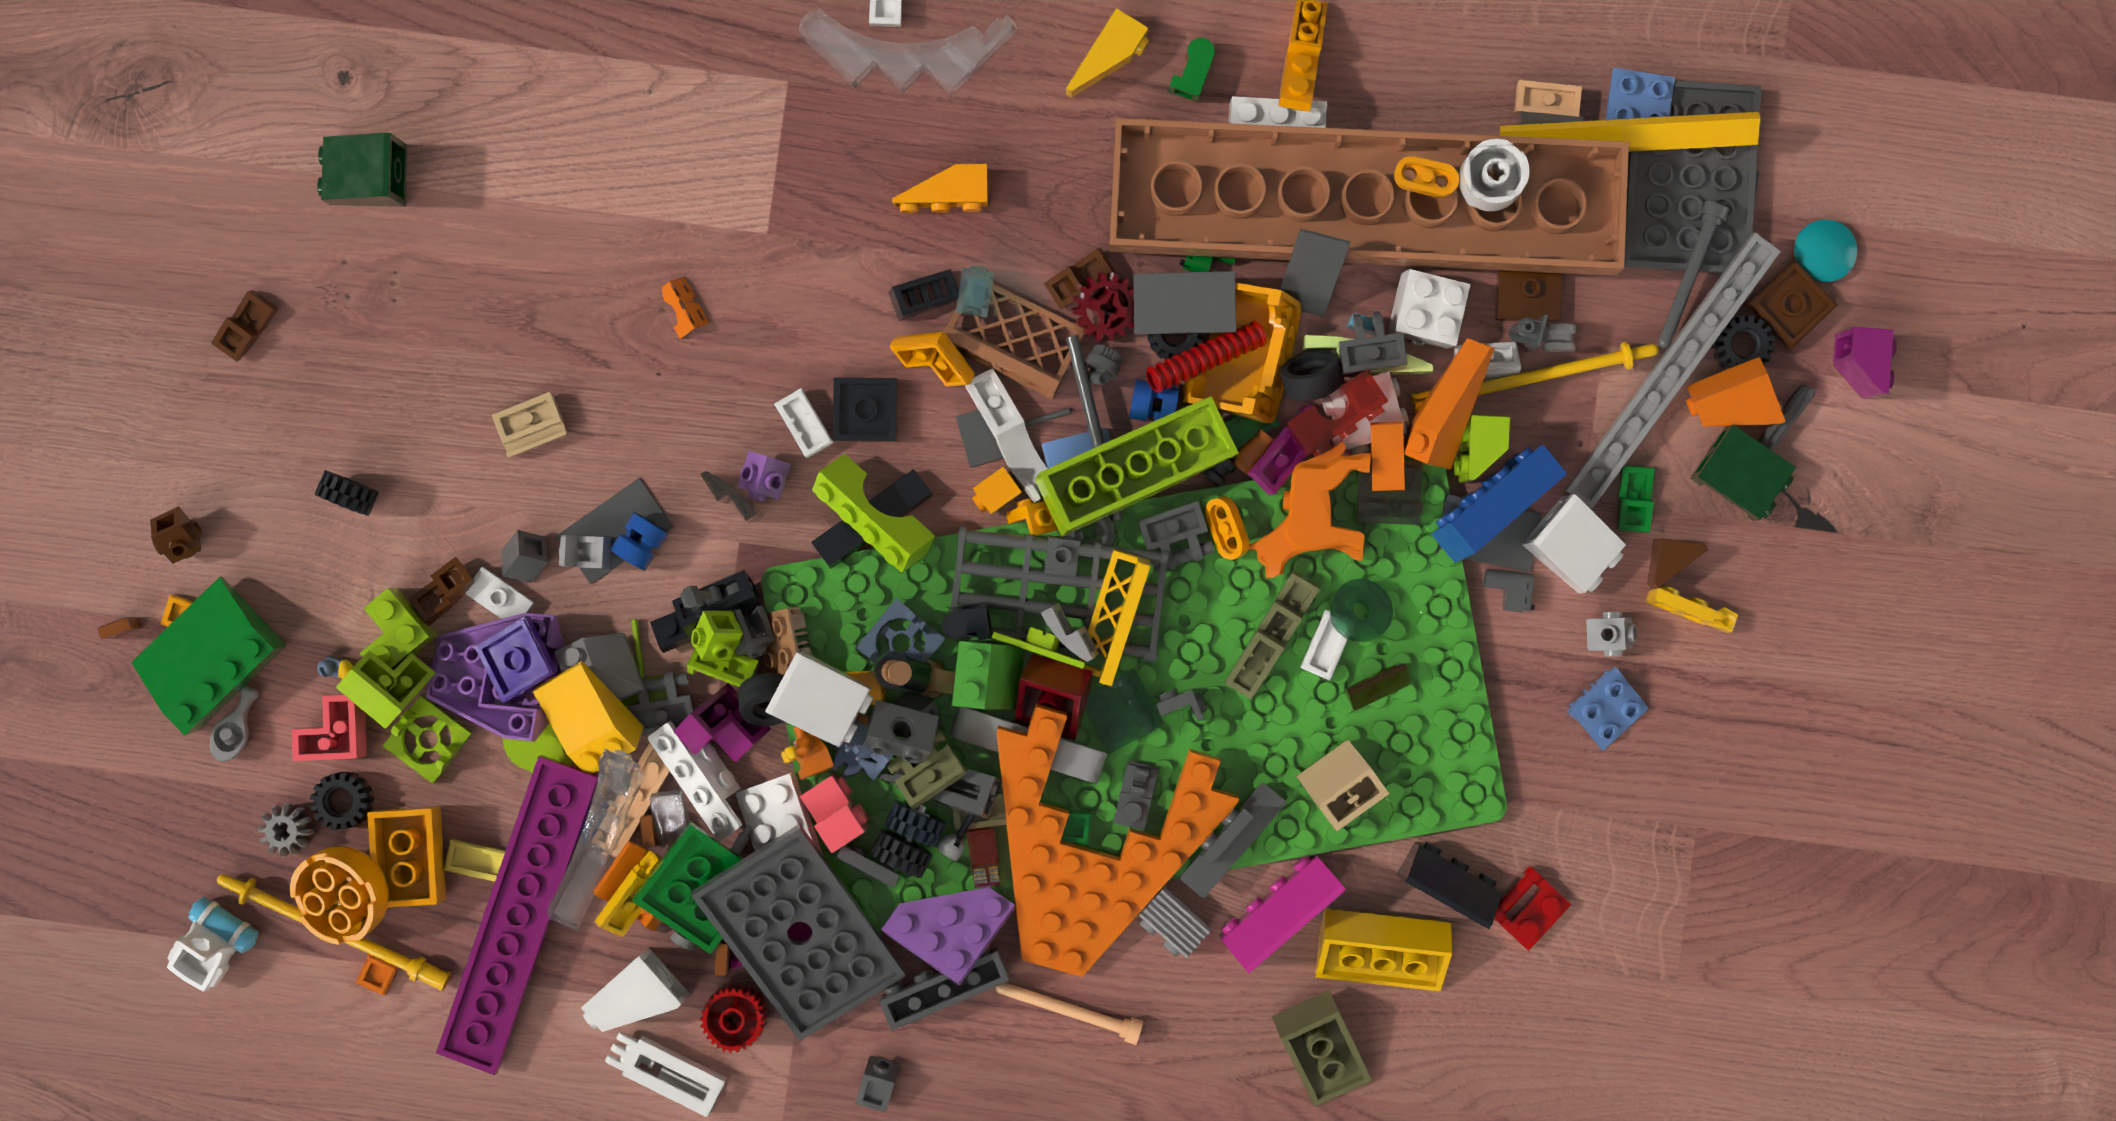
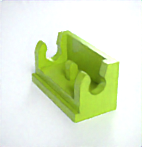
(731, 671)

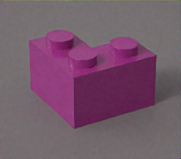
(720, 721)

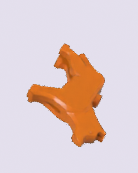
(1310, 517)

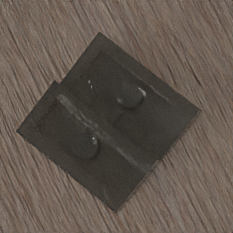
(726, 491)

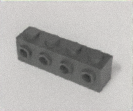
(936, 991)

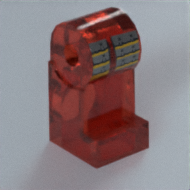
(984, 856)

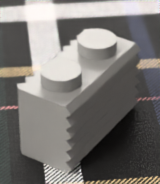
(1174, 922)

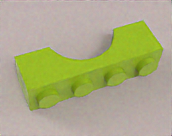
(898, 539)

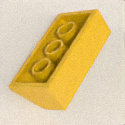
(1383, 949)

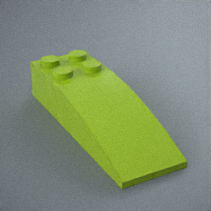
(1135, 466)

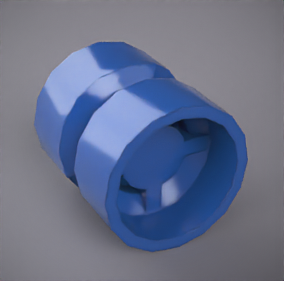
(1142, 401)
(631, 549)

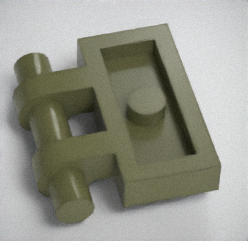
(928, 778)

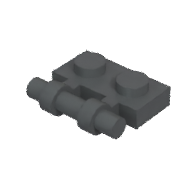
(1174, 526)
(657, 712)

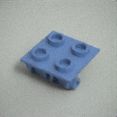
(1639, 95)
(1607, 708)

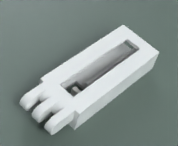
(678, 1078)

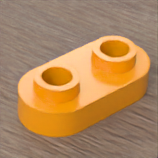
(1425, 176)
(1227, 527)

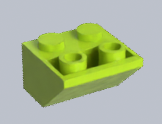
(1481, 445)

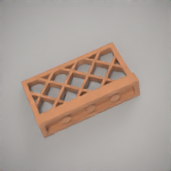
(1008, 363)

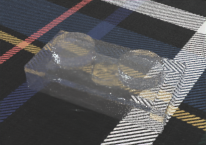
(669, 817)

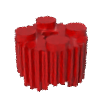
(747, 1004)

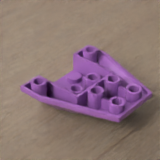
(468, 691)

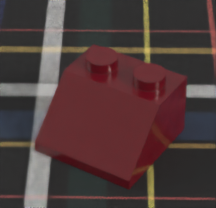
(1056, 687)

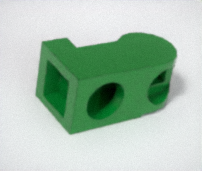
(1199, 59)

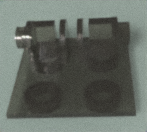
(1391, 506)

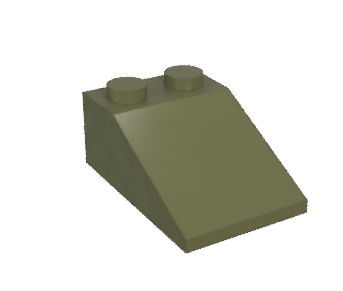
(1321, 1048)

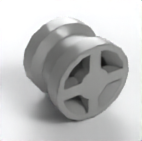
(1560, 338)

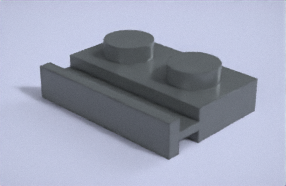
(857, 859)

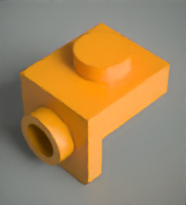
(1036, 514)

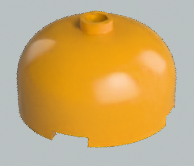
(340, 894)

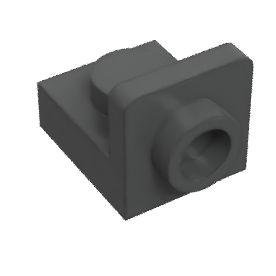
(877, 1083)

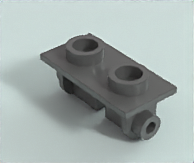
(1530, 332)

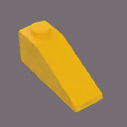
(1112, 50)

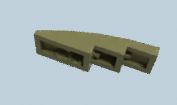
(1272, 634)

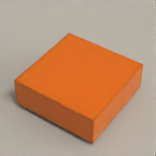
(377, 975)

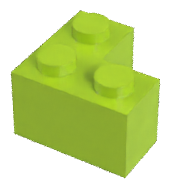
(402, 628)
(382, 690)

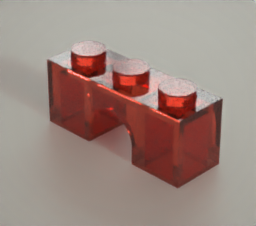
(1361, 400)

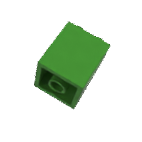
(987, 675)

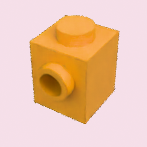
(995, 491)

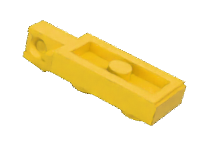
(1693, 609)
(621, 910)

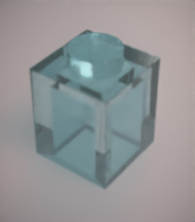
(975, 291)

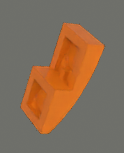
(1387, 456)

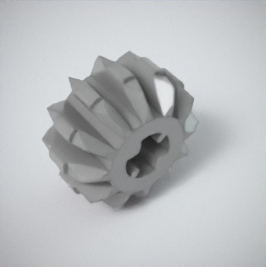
(275, 831)

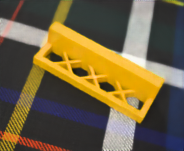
(1126, 616)

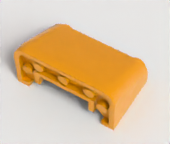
(1253, 381)

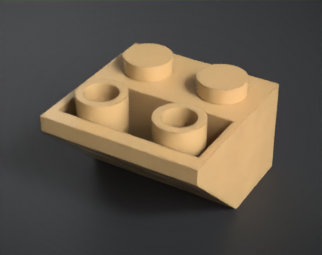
(1342, 785)

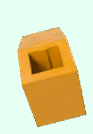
(954, 187)

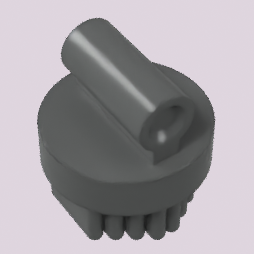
(1103, 364)

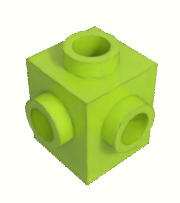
(716, 635)

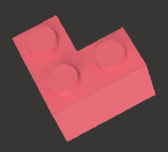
(339, 738)
(835, 812)

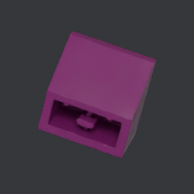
(1865, 359)

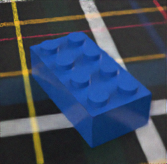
(1497, 502)

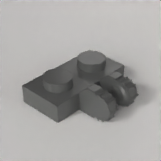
(1371, 352)

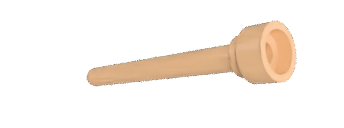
(1128, 1028)

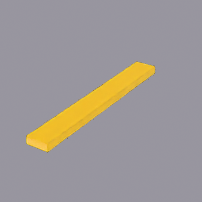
(1653, 132)

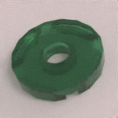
(1373, 598)

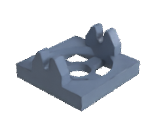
(896, 611)
(857, 756)

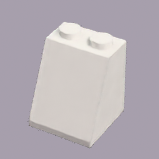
(1575, 544)
(820, 699)
(635, 994)

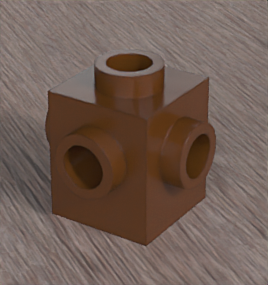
(175, 535)

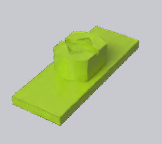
(1042, 644)

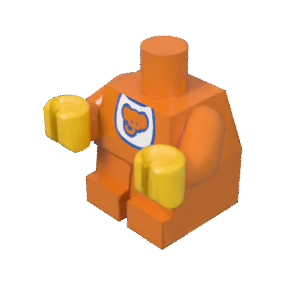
(810, 754)

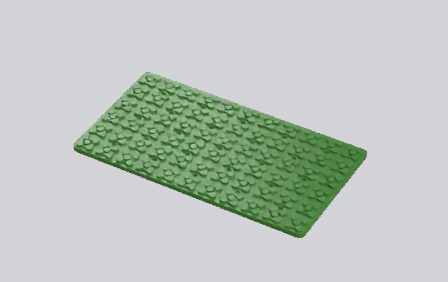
(1423, 742)

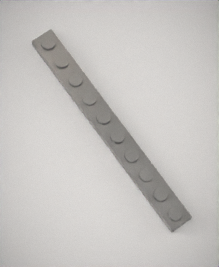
(1672, 369)

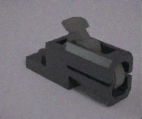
(726, 594)

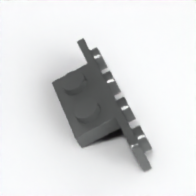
(1236, 835)

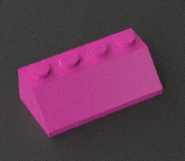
(1281, 912)

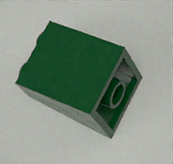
(363, 170)

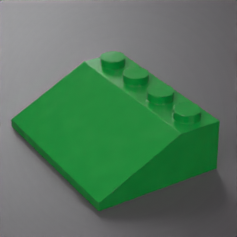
(206, 657)

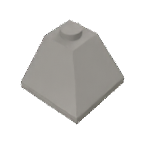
(608, 659)

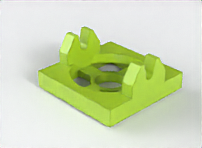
(396, 741)

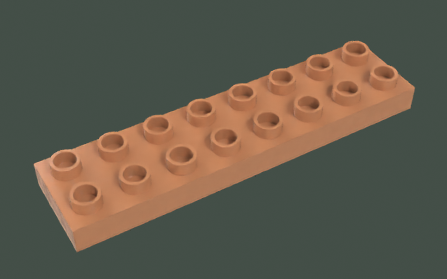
(1256, 185)

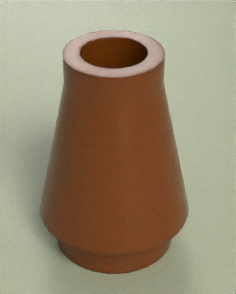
(1252, 451)

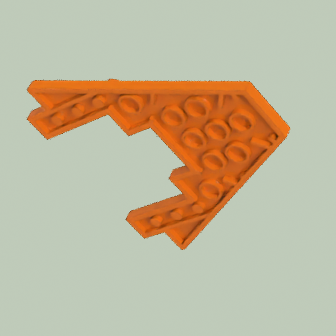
(1076, 897)

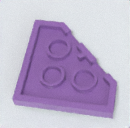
(950, 928)

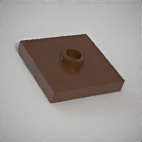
(1528, 295)
(1791, 304)

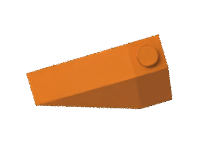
(1444, 414)

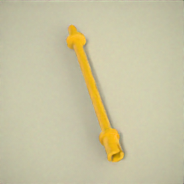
(1625, 355)
(416, 968)

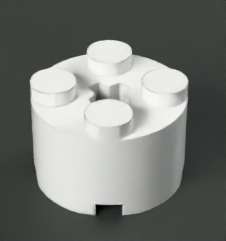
(1506, 162)

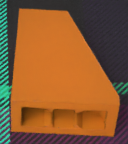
(1736, 397)

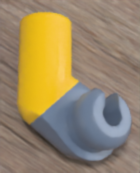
(334, 667)

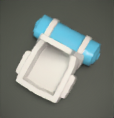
(205, 950)

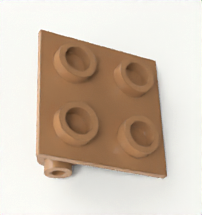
(784, 647)

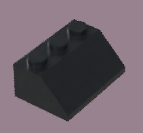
(1451, 883)

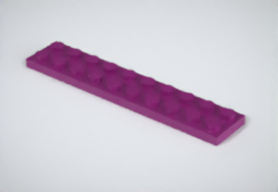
(517, 915)

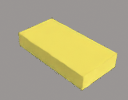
(473, 859)

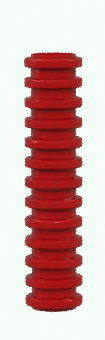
(1206, 356)

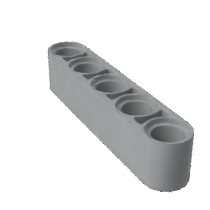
(1070, 757)

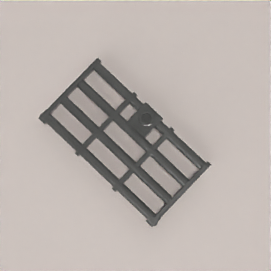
(1060, 570)

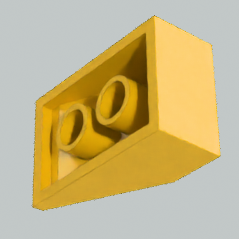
(587, 716)

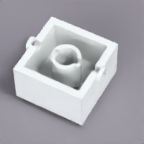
(1428, 309)

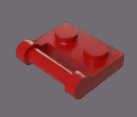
(1536, 915)

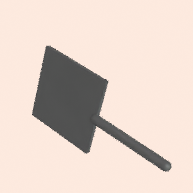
(979, 440)

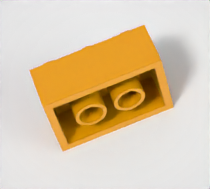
(410, 853)

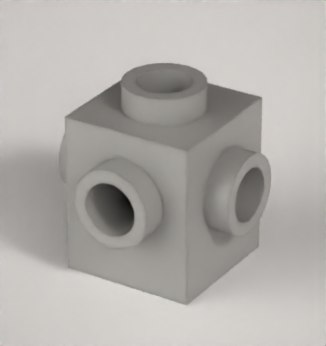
(1601, 638)

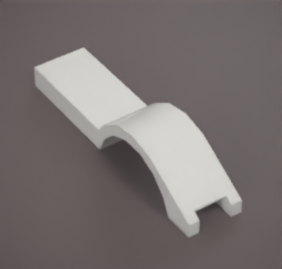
(1008, 430)

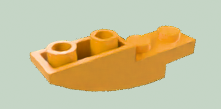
(1303, 55)

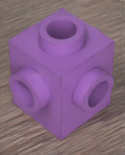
(763, 476)

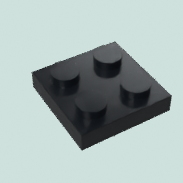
(865, 409)

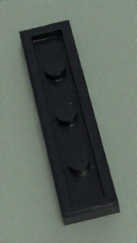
(894, 501)

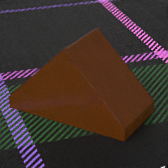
(1671, 557)

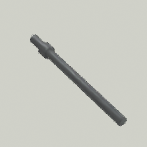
(1087, 399)

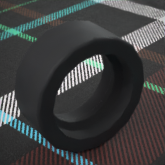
(1311, 375)

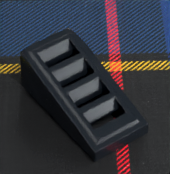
(898, 302)

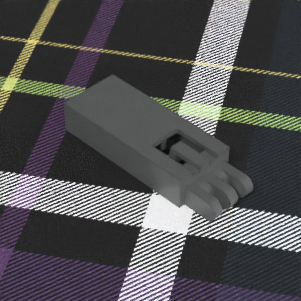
(970, 794)

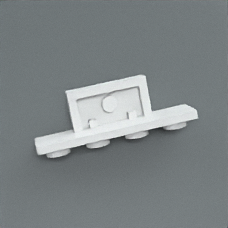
(701, 778)

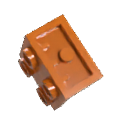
(616, 874)

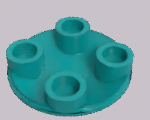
(1826, 250)

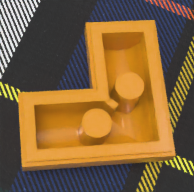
(936, 351)

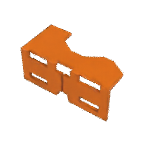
(684, 323)

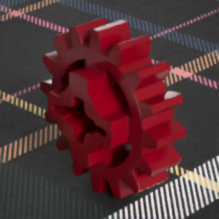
(1101, 318)

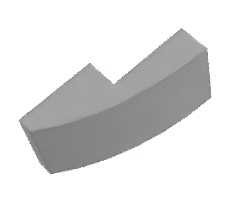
(1076, 641)

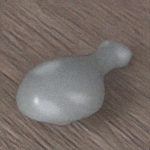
(232, 732)

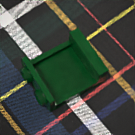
(1744, 472)

